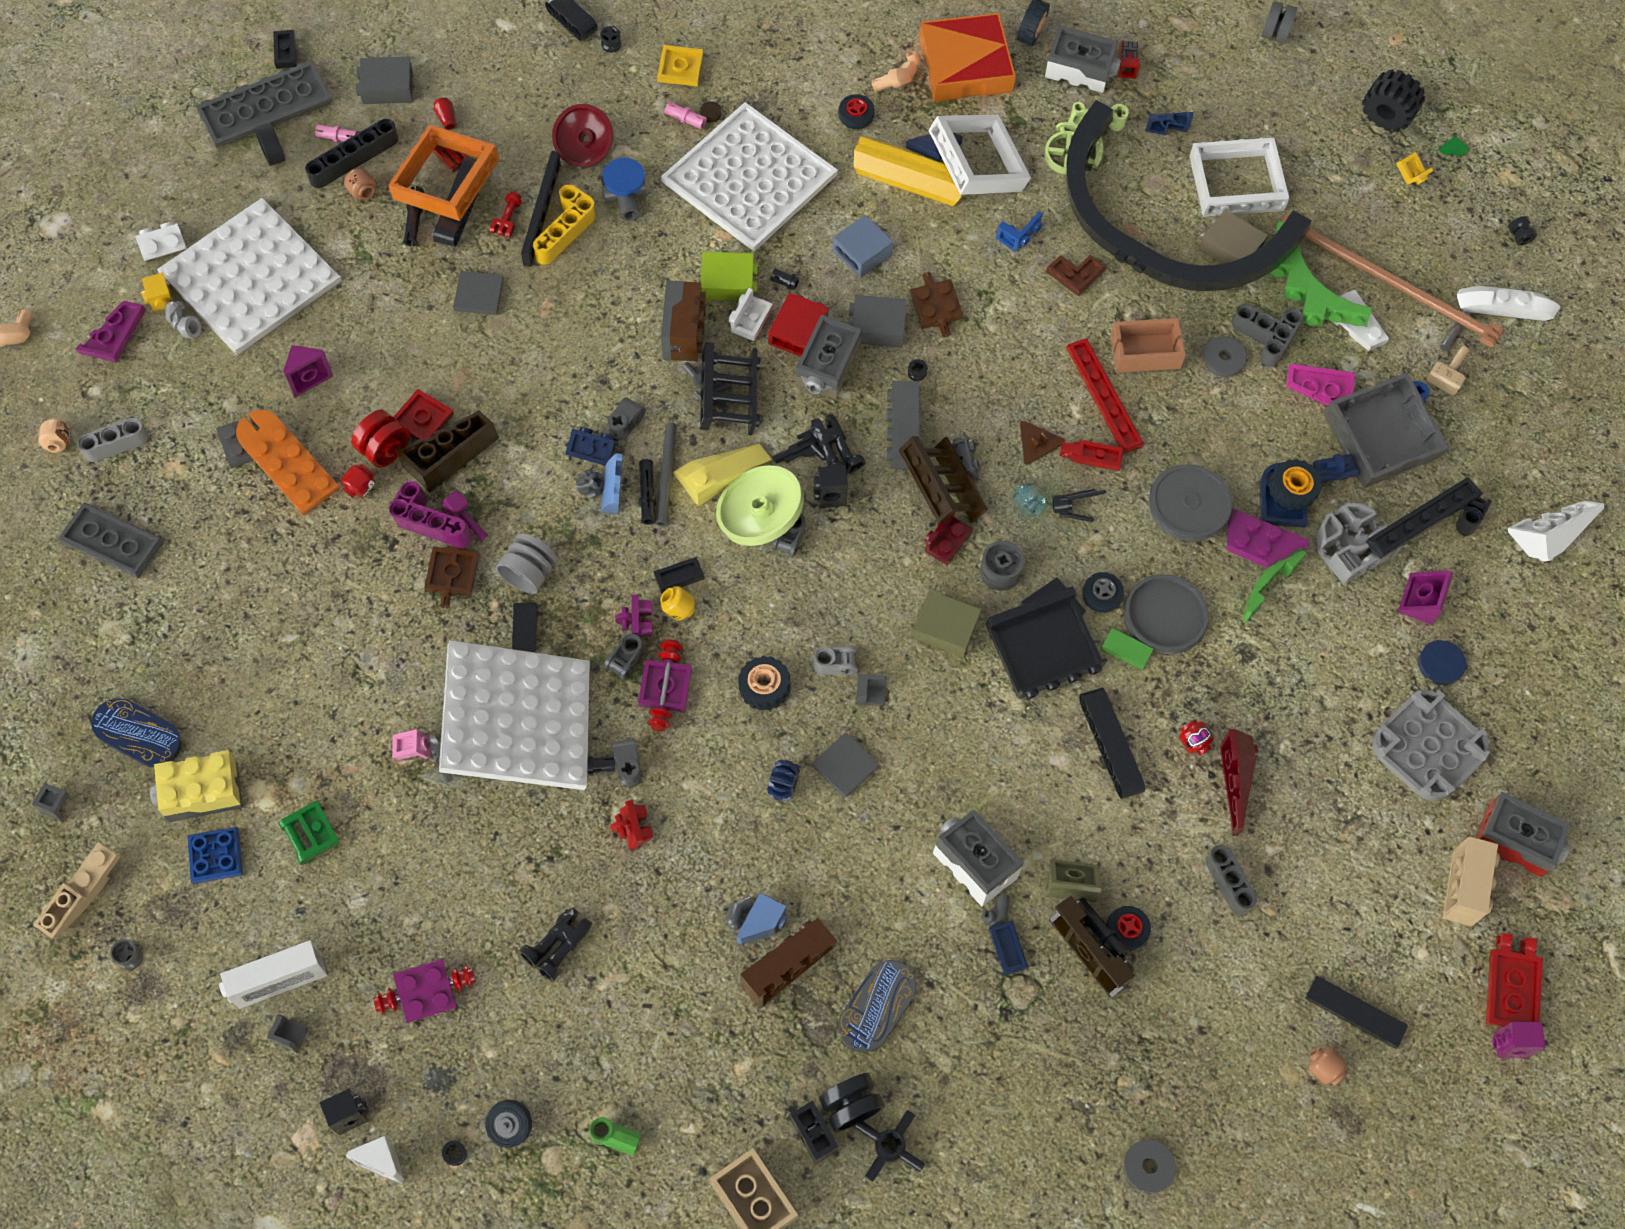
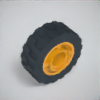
(1293, 496)

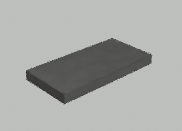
(110, 540)

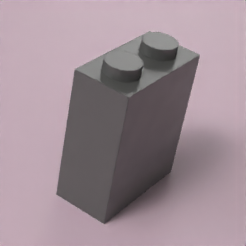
(385, 80)
(880, 319)

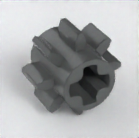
(589, 483)

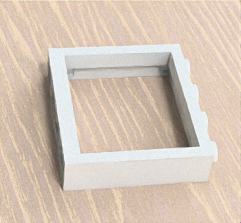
(962, 175)
(1239, 203)

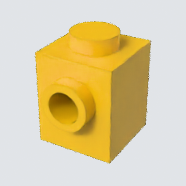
(156, 291)

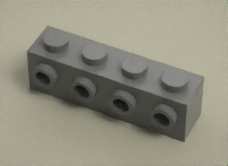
(903, 419)

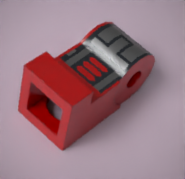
(1129, 58)

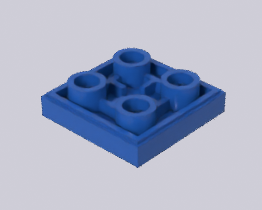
(215, 855)

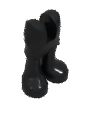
(832, 435)
(559, 932)

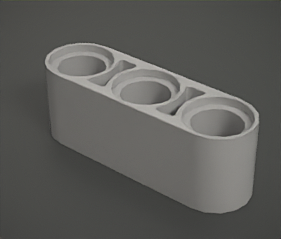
(101, 439)

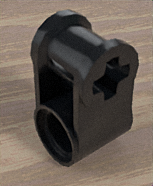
(1472, 516)

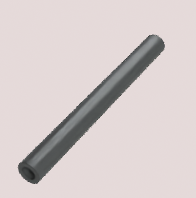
(666, 474)

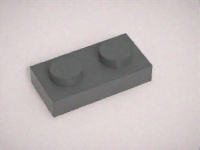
(233, 450)

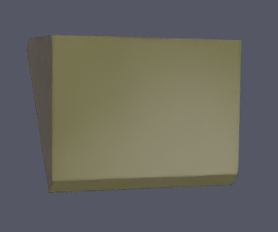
(1073, 879)

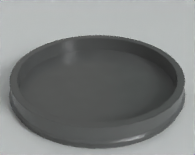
(1190, 502)
(1166, 614)

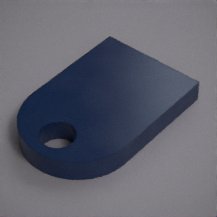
(1271, 511)

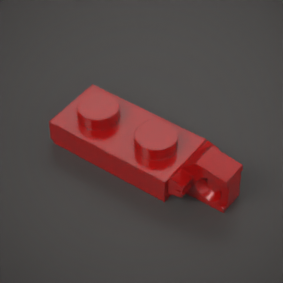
(1093, 454)

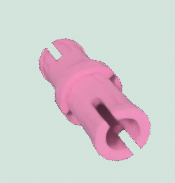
(685, 115)
(335, 133)

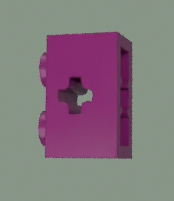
(1519, 1040)

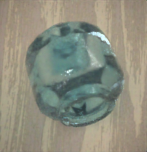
(1029, 499)

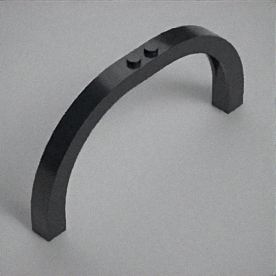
(1149, 261)

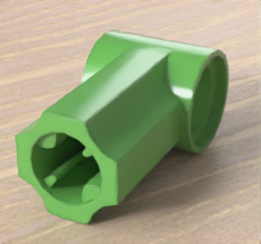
(617, 1137)

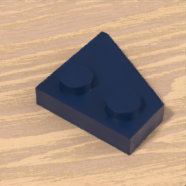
(926, 146)

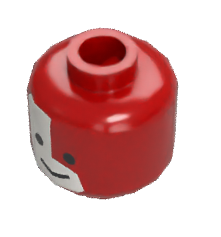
(358, 481)

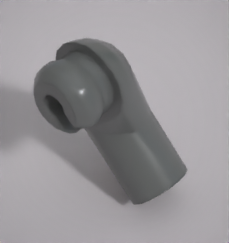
(735, 911)
(998, 913)

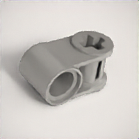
(837, 661)

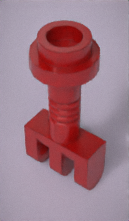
(513, 200)

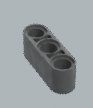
(1230, 891)

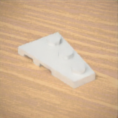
(1370, 336)

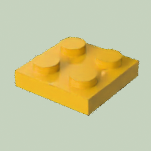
(680, 65)

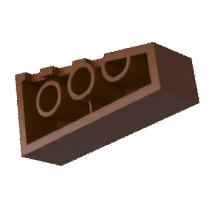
(787, 962)

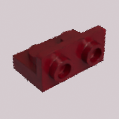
(947, 539)

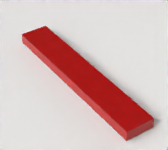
(1105, 396)

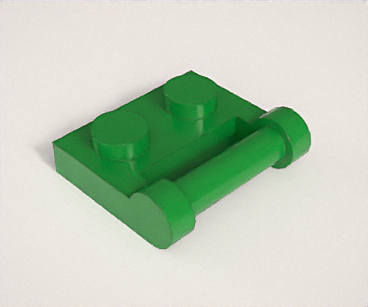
(317, 829)

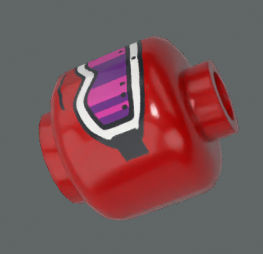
(1196, 737)

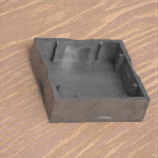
(1385, 429)

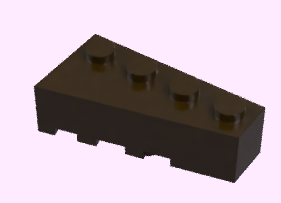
(448, 450)

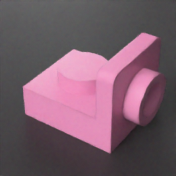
(411, 744)

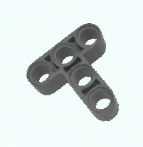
(1272, 330)

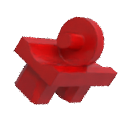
(628, 825)

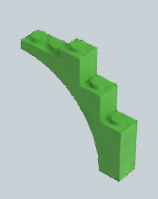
(1319, 301)

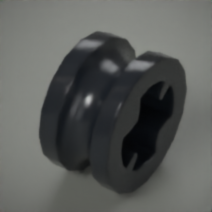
(917, 363)
(460, 1147)

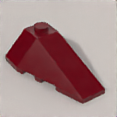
(1238, 765)

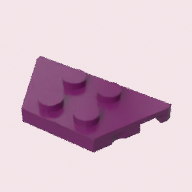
(1260, 540)

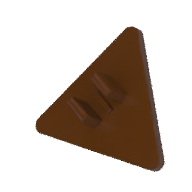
(1037, 442)

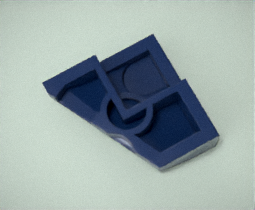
(1160, 122)

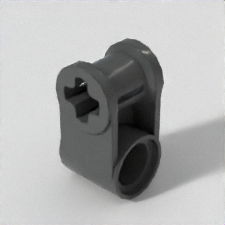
(625, 418)
(791, 539)
(622, 660)
(627, 758)

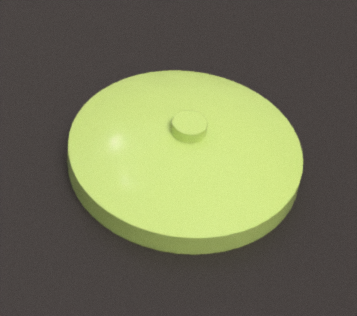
(760, 505)

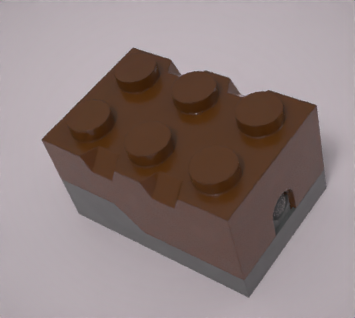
(683, 321)

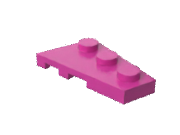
(1320, 383)

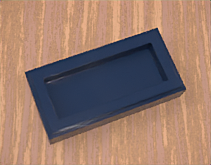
(1008, 948)

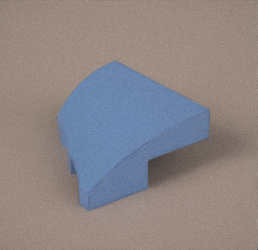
(611, 487)

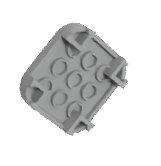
(1430, 745)

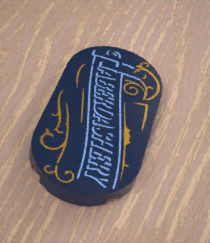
(136, 732)

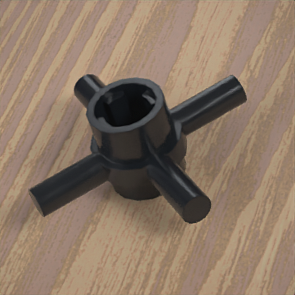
(882, 1154)

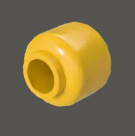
(677, 603)

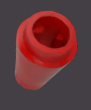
(445, 112)

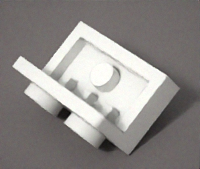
(160, 241)
(749, 315)

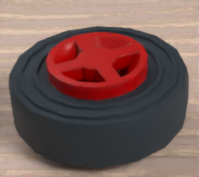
(862, 106)
(1133, 920)

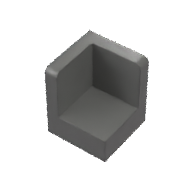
(871, 689)
(50, 801)
(287, 1034)

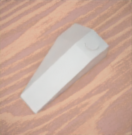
(1555, 531)

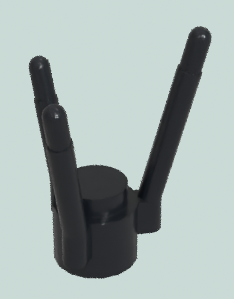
(1063, 503)

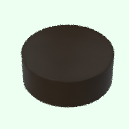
(711, 111)

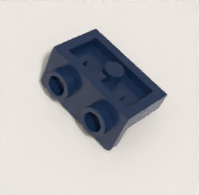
(590, 446)

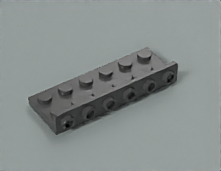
(265, 101)

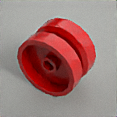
(379, 438)

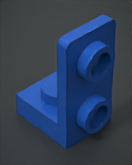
(1013, 238)

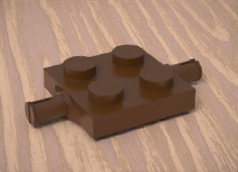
(936, 304)
(451, 572)

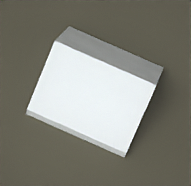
(378, 1157)

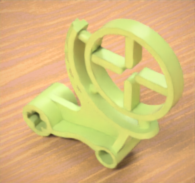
(1067, 129)

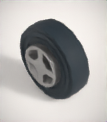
(1100, 584)

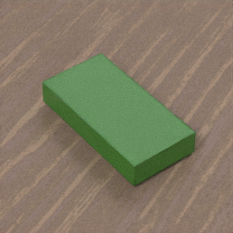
(1127, 648)

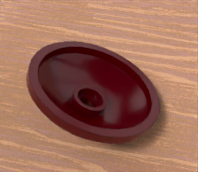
(571, 129)

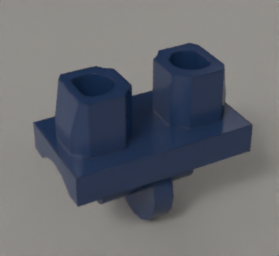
(1336, 468)

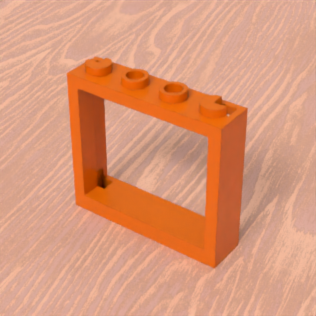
(469, 188)

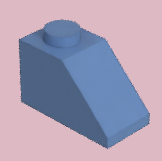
(762, 920)

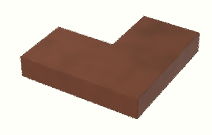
(1076, 278)

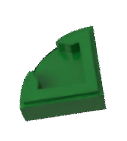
(1454, 147)

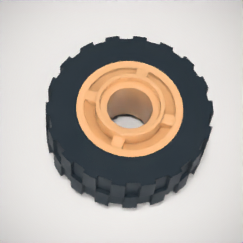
(1033, 22)
(761, 670)

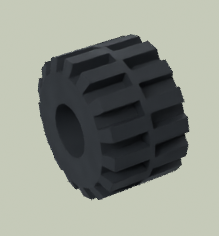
(1393, 100)

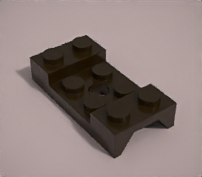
(1111, 975)

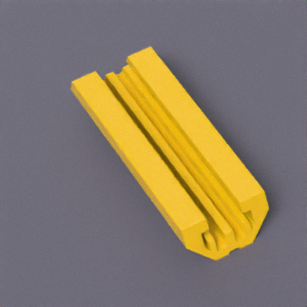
(905, 170)

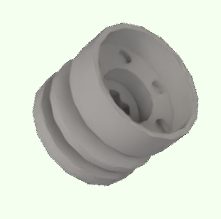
(526, 563)

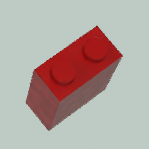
(795, 323)

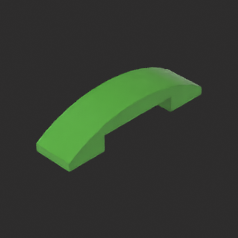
(1284, 566)

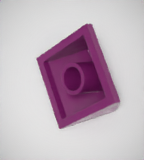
(306, 369)
(1425, 595)

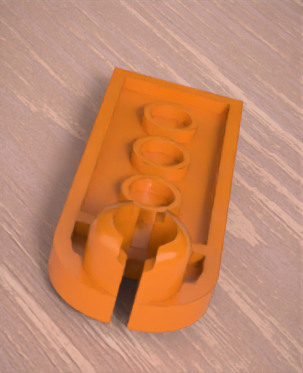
(285, 460)

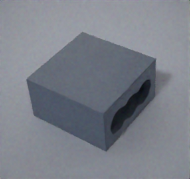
(862, 246)

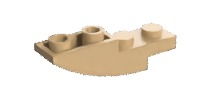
(80, 891)

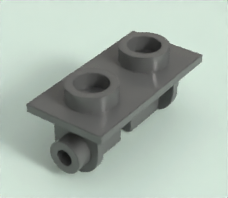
(965, 449)

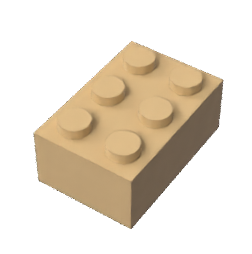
(1471, 881)
(752, 1194)

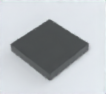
(478, 293)
(845, 765)

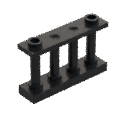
(710, 396)

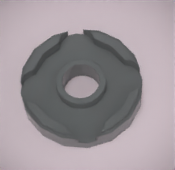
(1226, 346)
(1159, 1155)

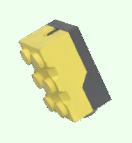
(197, 786)

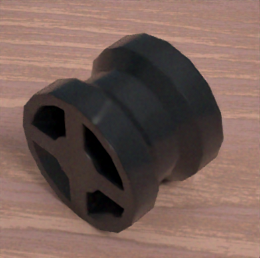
(610, 39)

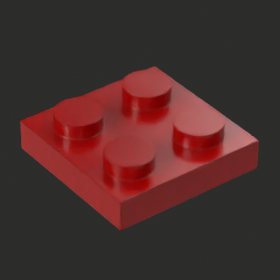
(423, 415)

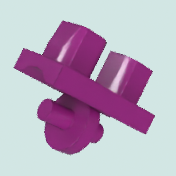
(639, 608)

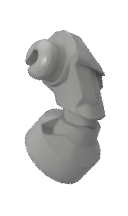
(187, 326)

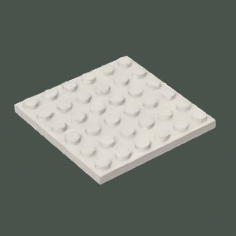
(749, 176)
(249, 276)
(515, 716)

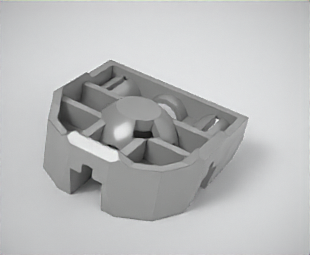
(1346, 561)

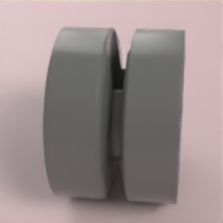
(1279, 22)
(1001, 565)

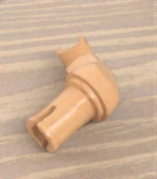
(898, 76)
(16, 332)

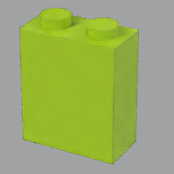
(728, 275)

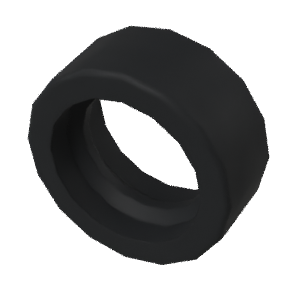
(269, 144)

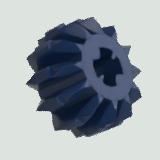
(783, 780)

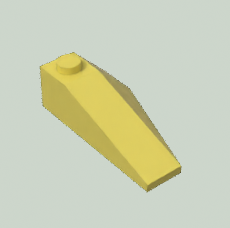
(712, 474)

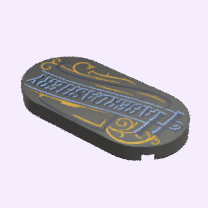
(876, 1006)

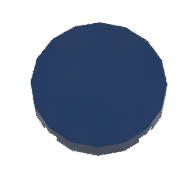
(1442, 662)

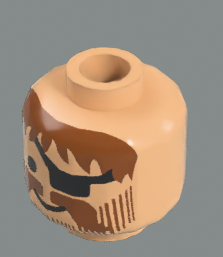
(54, 434)

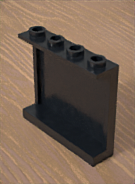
(1044, 644)

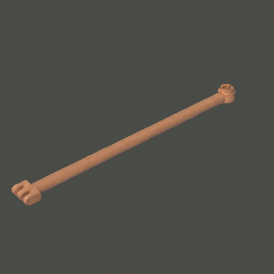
(1489, 334)

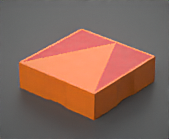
(966, 57)

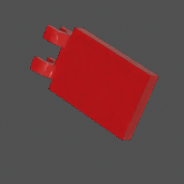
(1514, 982)

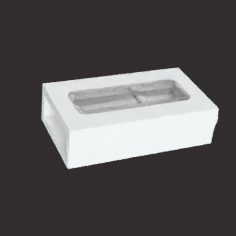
(273, 975)

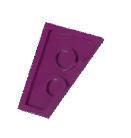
(115, 334)

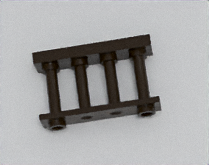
(931, 485)

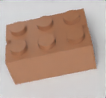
(1147, 345)

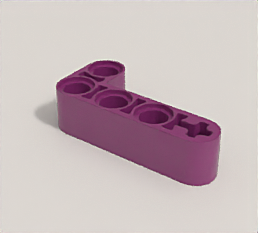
(411, 514)

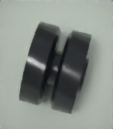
(851, 1102)

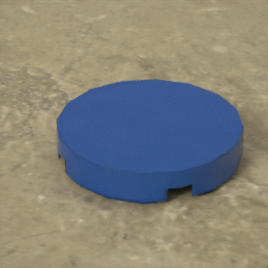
(624, 176)

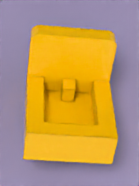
(1412, 169)

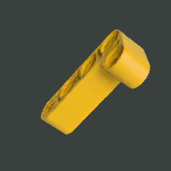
(579, 211)

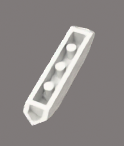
(1507, 303)

